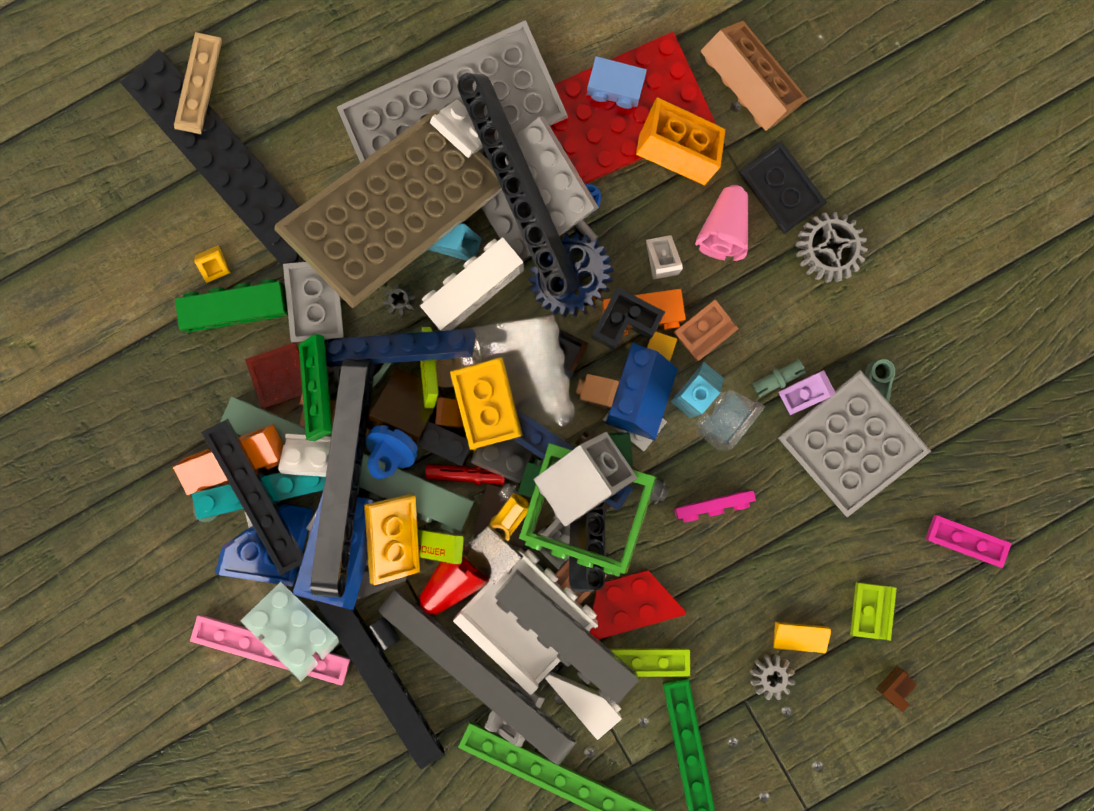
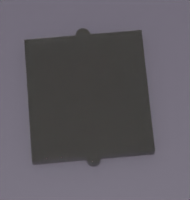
(491, 554)

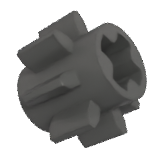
(399, 292)

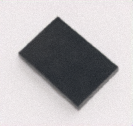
(782, 187)

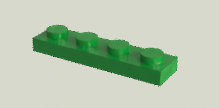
(315, 388)

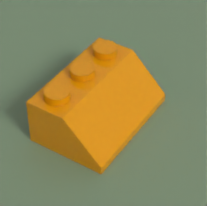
(681, 142)

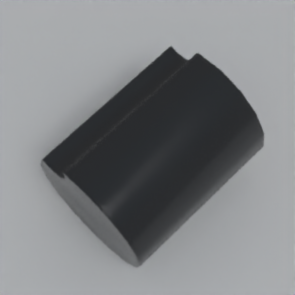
(383, 633)

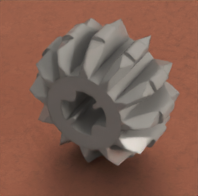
(774, 686)

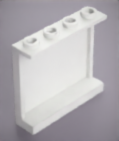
(505, 639)

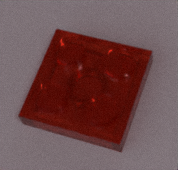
(276, 375)

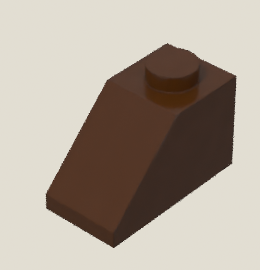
(448, 413)

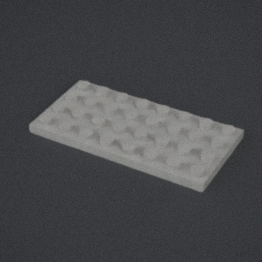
(506, 58)

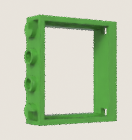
(584, 556)

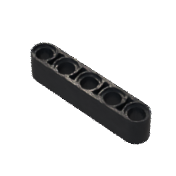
(588, 534)

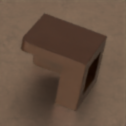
(897, 688)

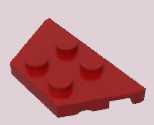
(632, 604)

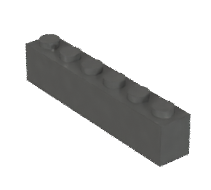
(566, 636)

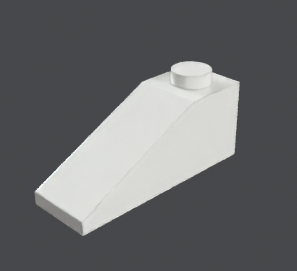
(587, 704)

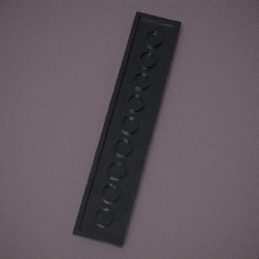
(216, 155)

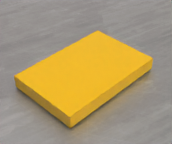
(486, 403)
(392, 539)

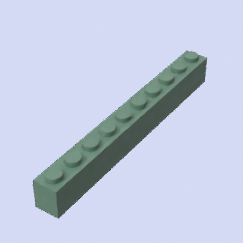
(431, 499)

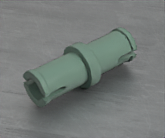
(778, 378)

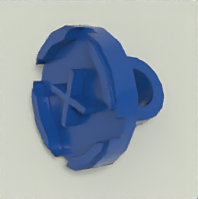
(390, 447)

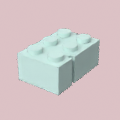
(290, 631)

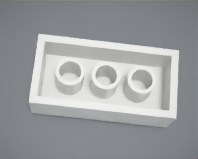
(473, 285)

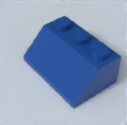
(642, 392)

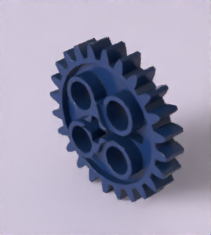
(592, 265)

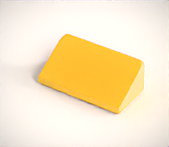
(801, 637)

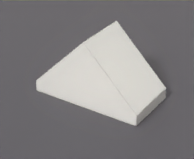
(663, 257)

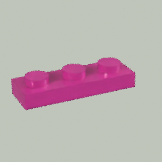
(715, 506)
(968, 541)

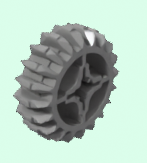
(830, 237)

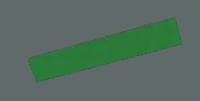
(688, 745)

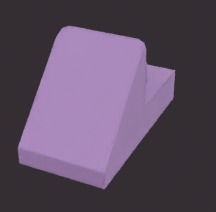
(807, 392)

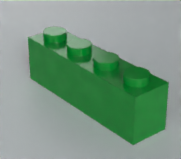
(231, 306)

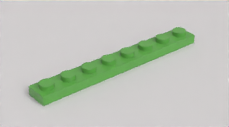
(545, 773)

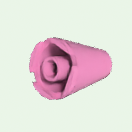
(726, 226)

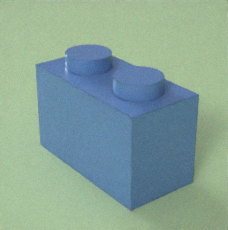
(616, 82)

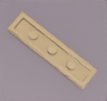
(198, 83)

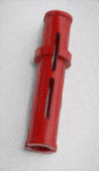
(462, 474)

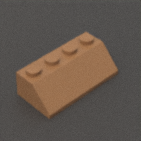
(753, 74)

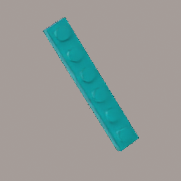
(280, 487)

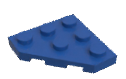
(248, 558)

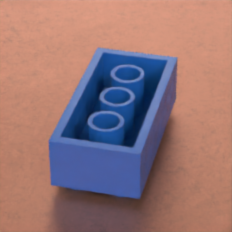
(356, 566)

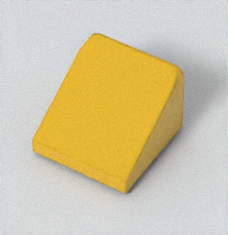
(211, 264)

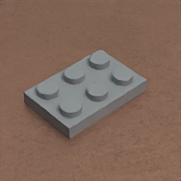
(311, 304)

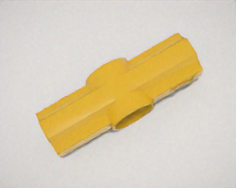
(510, 515)

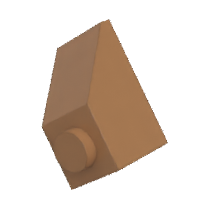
(597, 391)

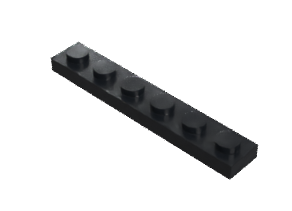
(253, 496)

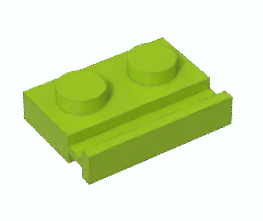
(873, 611)

